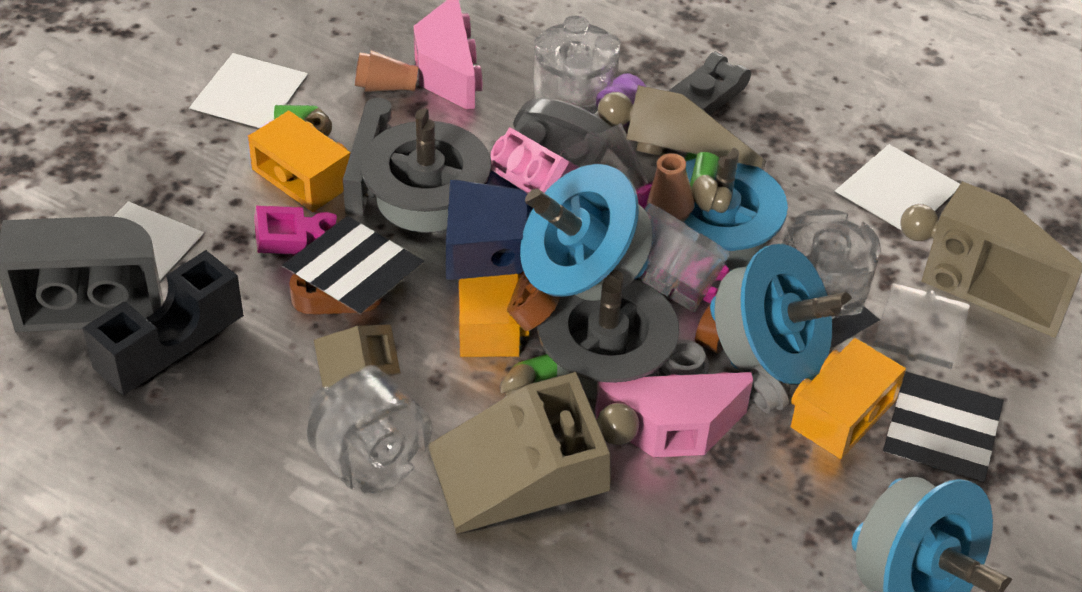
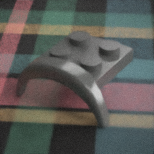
(556, 123)

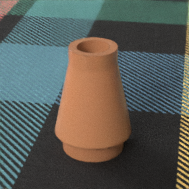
(384, 73)
(672, 187)

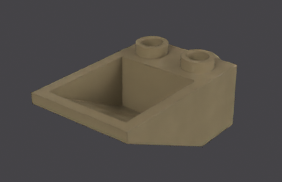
(674, 122)
(995, 258)
(512, 463)

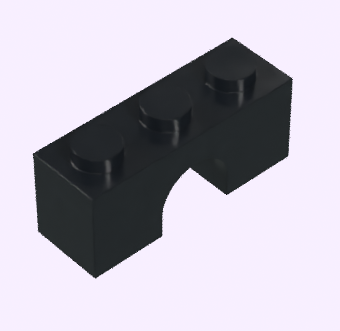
(198, 305)

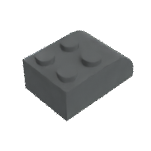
(75, 270)

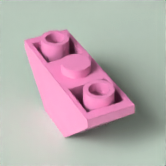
(447, 56)
(527, 162)
(680, 411)

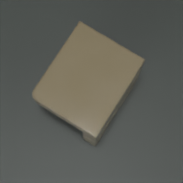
(355, 349)

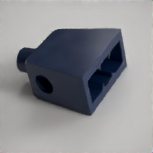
(484, 230)

